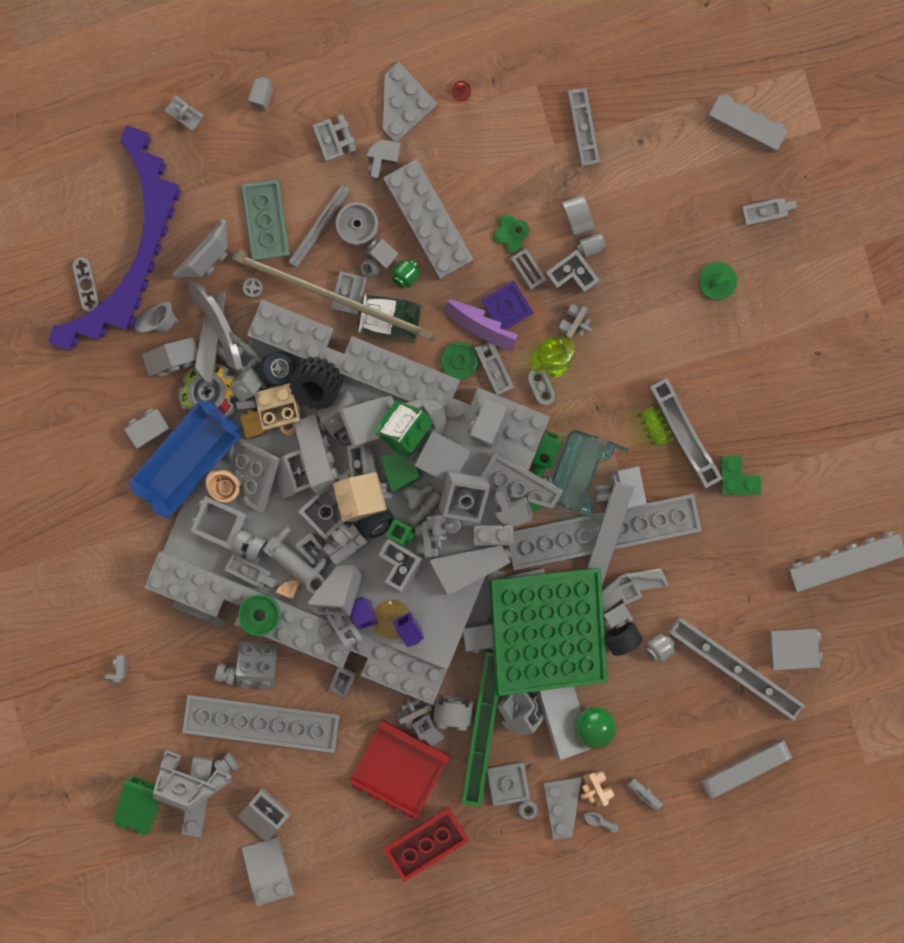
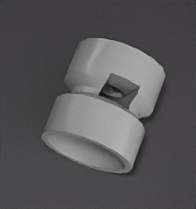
(255, 549)

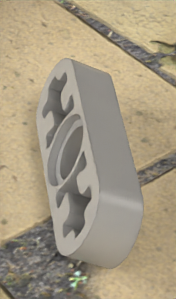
(77, 272)

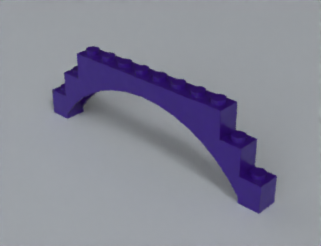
(158, 209)

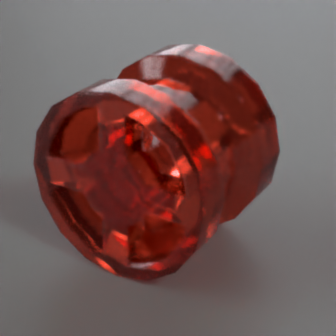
(459, 94)

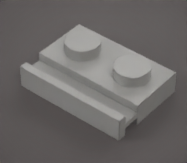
(351, 287)

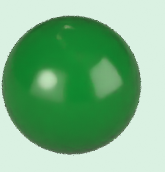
(595, 727)

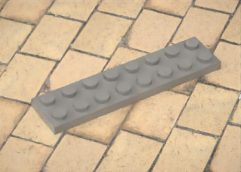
(261, 723)

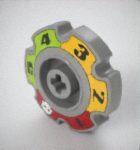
(197, 389)

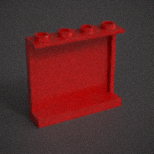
(399, 769)

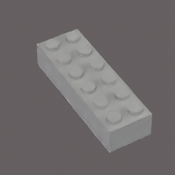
(428, 219)

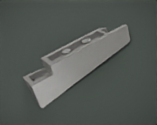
(209, 345)

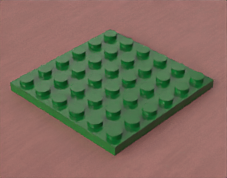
(548, 631)

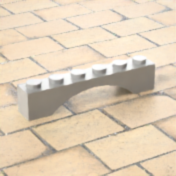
(684, 433)

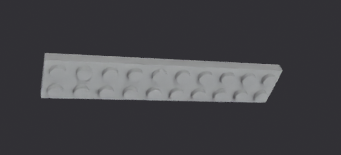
(578, 535)

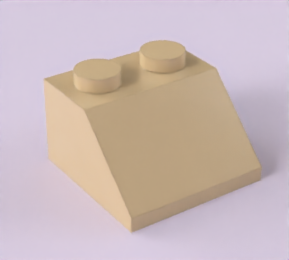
(359, 497)

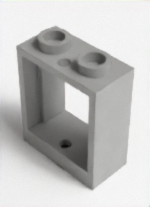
(240, 523)

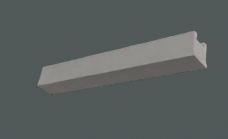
(736, 668)

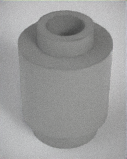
(591, 245)

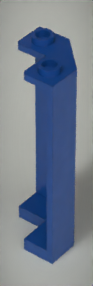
(185, 458)

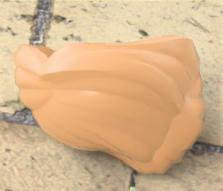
(226, 489)

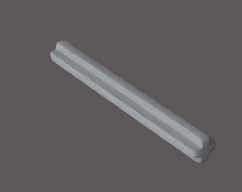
(319, 226)

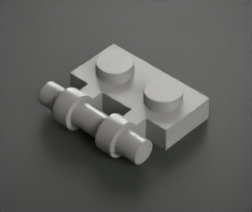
(329, 141)

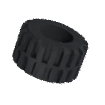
(316, 382)

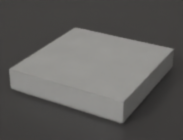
(508, 784)

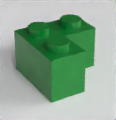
(733, 481)

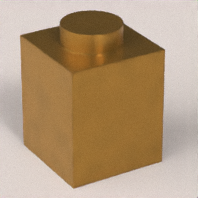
(252, 424)

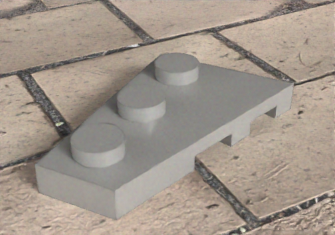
(562, 805)

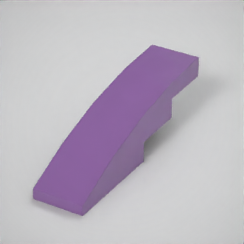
(483, 327)

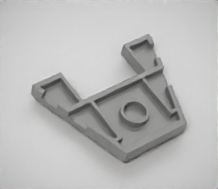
(184, 790)

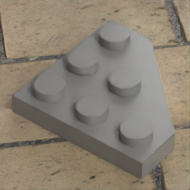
(404, 102)
(254, 471)

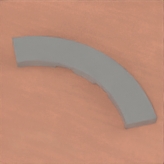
(219, 322)

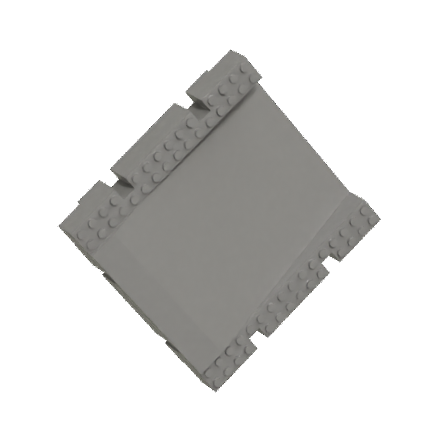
(194, 567)

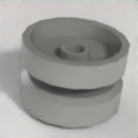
(357, 235)

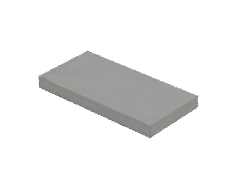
(560, 713)

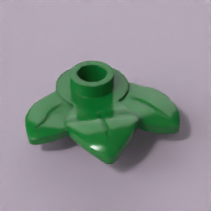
(508, 234)

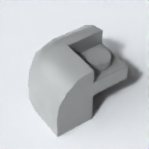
(521, 712)

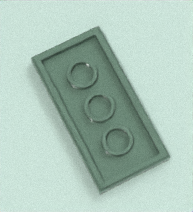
(265, 220)

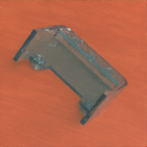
(578, 468)

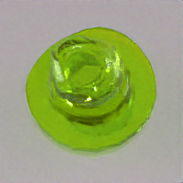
(553, 356)

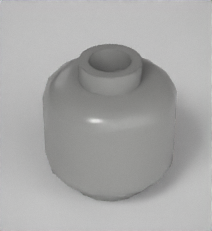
(660, 648)

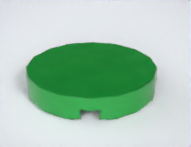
(459, 360)

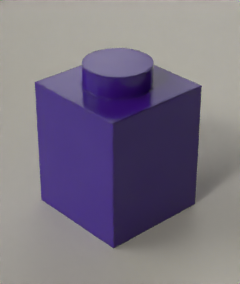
(363, 613)
(409, 629)

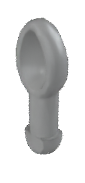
(595, 819)

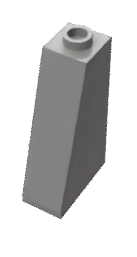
(464, 568)

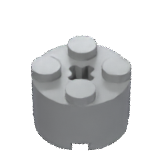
(452, 712)

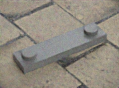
(583, 127)
(482, 605)

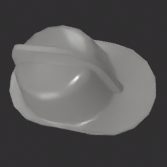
(156, 318)

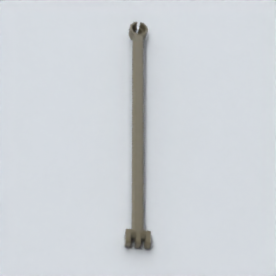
(241, 257)

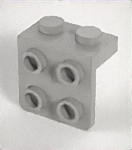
(256, 665)

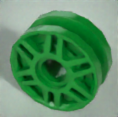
(247, 615)

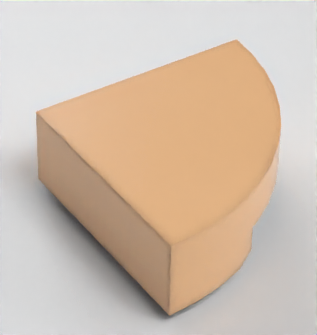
(289, 589)

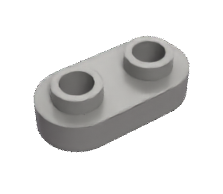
(541, 386)

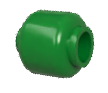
(405, 274)

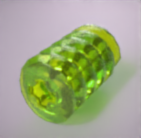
(655, 426)

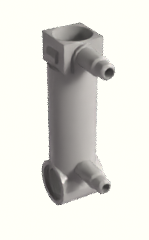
(293, 563)

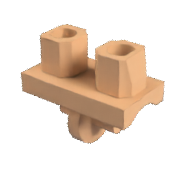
(593, 790)

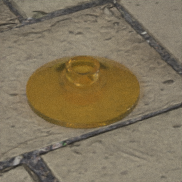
(383, 611)

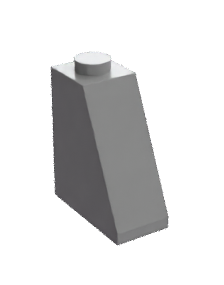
(337, 592)

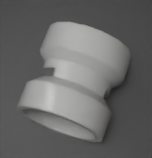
(225, 674)
(228, 764)

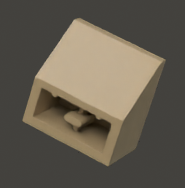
(277, 407)

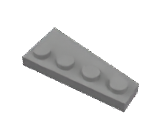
(520, 482)

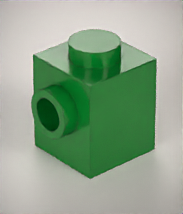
(401, 532)

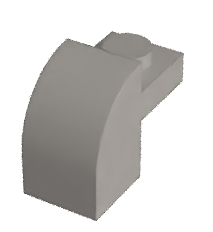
(382, 151)
(509, 512)

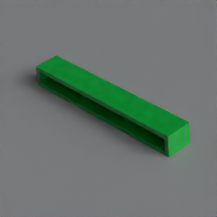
(481, 734)

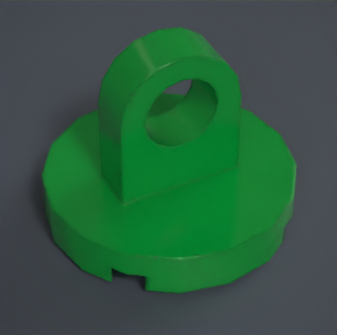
(718, 281)

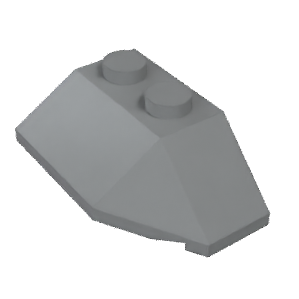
(206, 255)

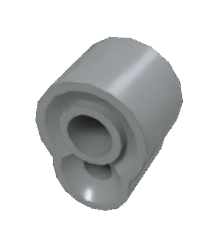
(578, 215)

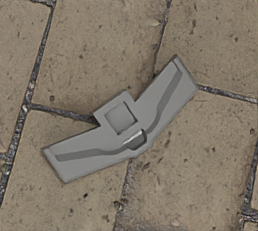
(630, 586)

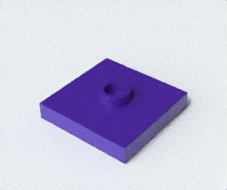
(507, 305)

